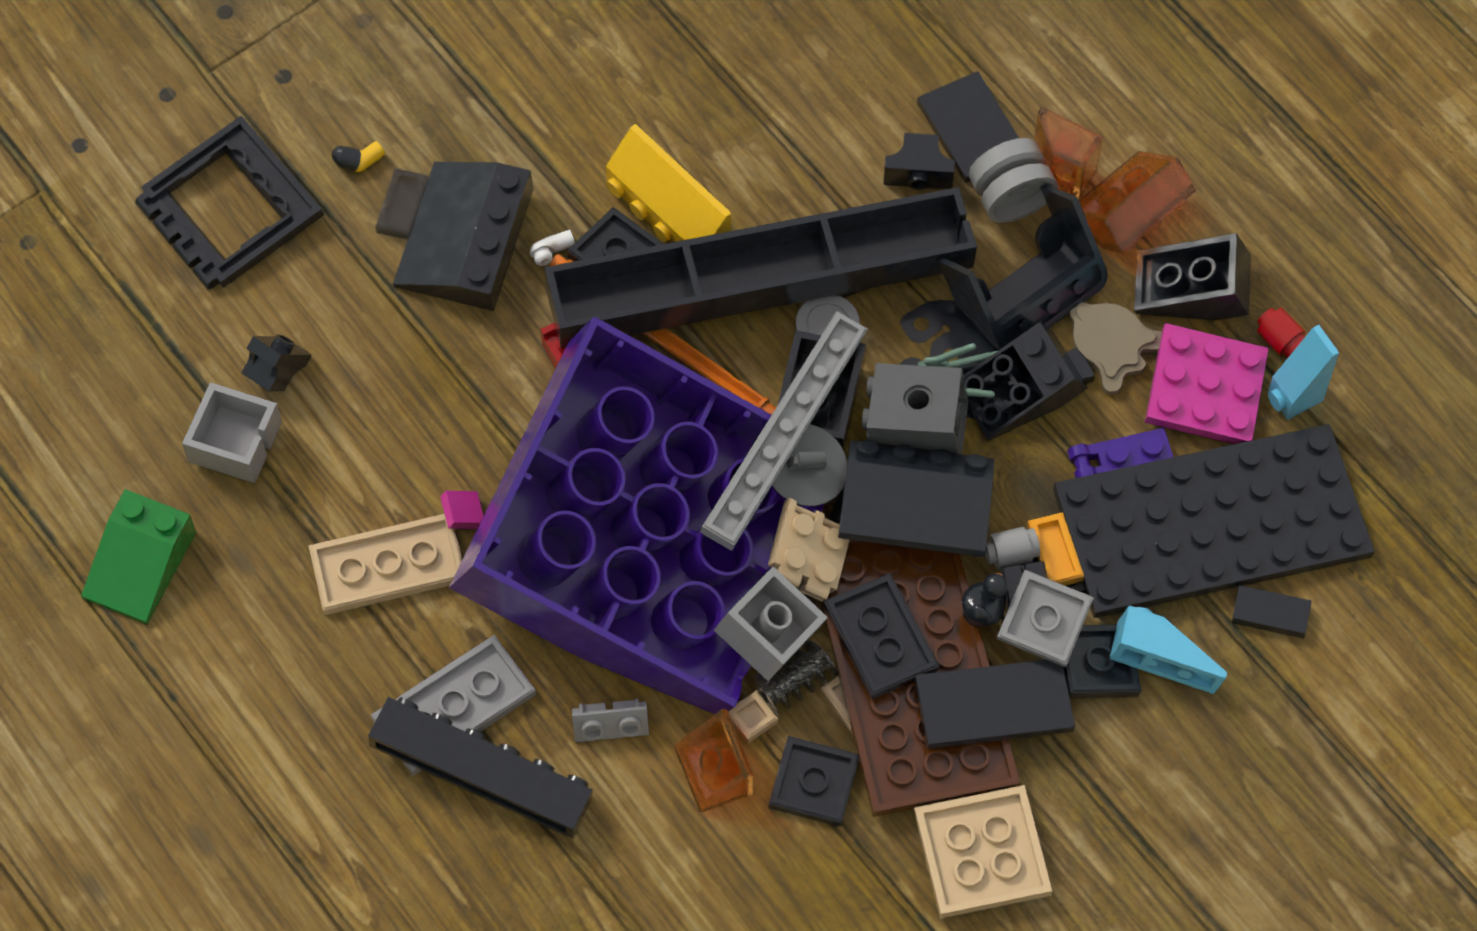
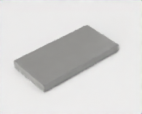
(472, 689)

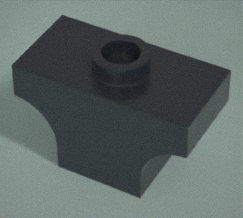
(919, 164)
(274, 361)

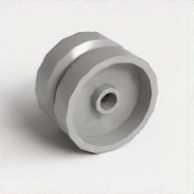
(1011, 179)

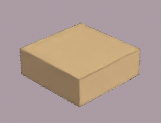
(752, 717)

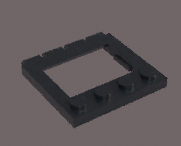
(263, 171)

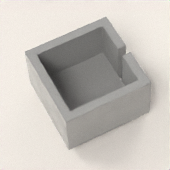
(232, 432)

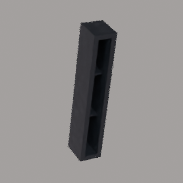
(480, 766)

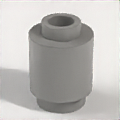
(1012, 547)

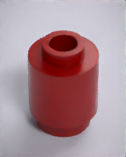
(1280, 331)

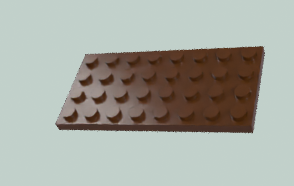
(889, 729)

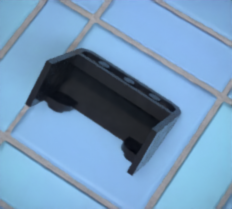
(1042, 289)

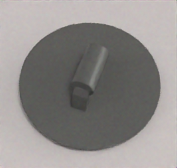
(814, 469)

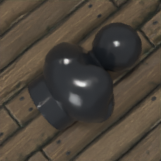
(985, 601)

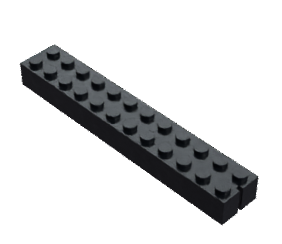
(762, 266)

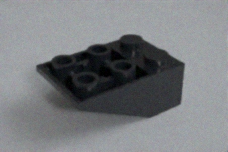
(1028, 382)

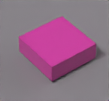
(462, 509)

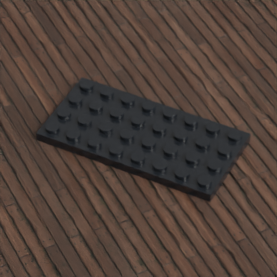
(1213, 520)

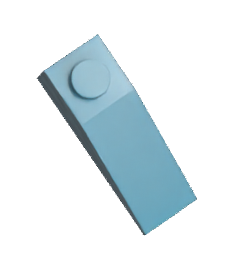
(1304, 375)
(1161, 649)

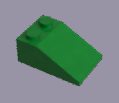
(138, 556)

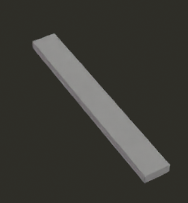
(783, 431)

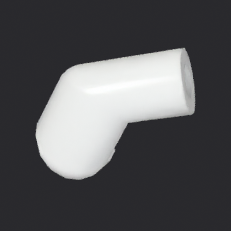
(543, 249)

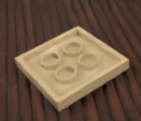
(982, 851)

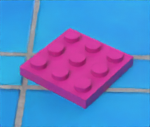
(1206, 385)

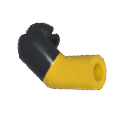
(355, 159)

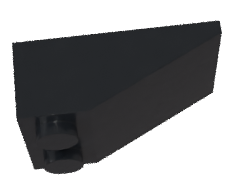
(1194, 279)

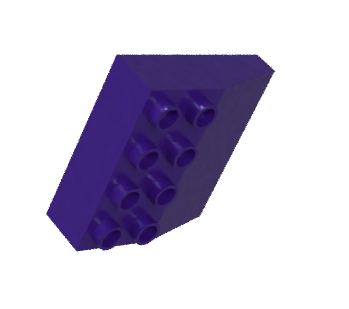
(606, 514)

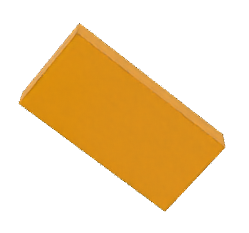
(1057, 549)

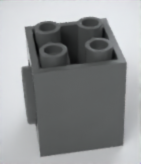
(917, 407)

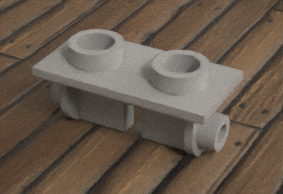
(596, 723)

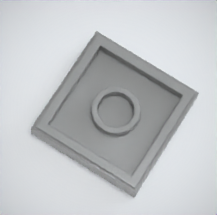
(1045, 618)

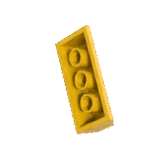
(663, 191)

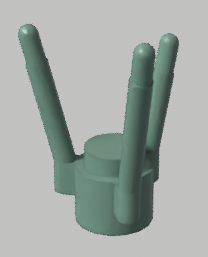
(942, 361)

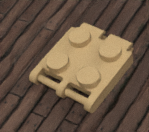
(808, 550)

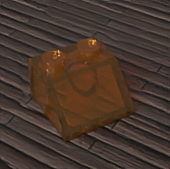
(1068, 151)

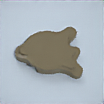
(1112, 342)

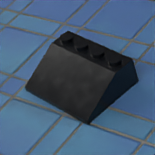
(465, 232)
(917, 498)

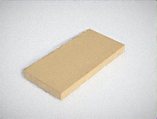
(385, 563)

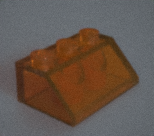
(1135, 199)

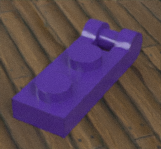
(1120, 452)

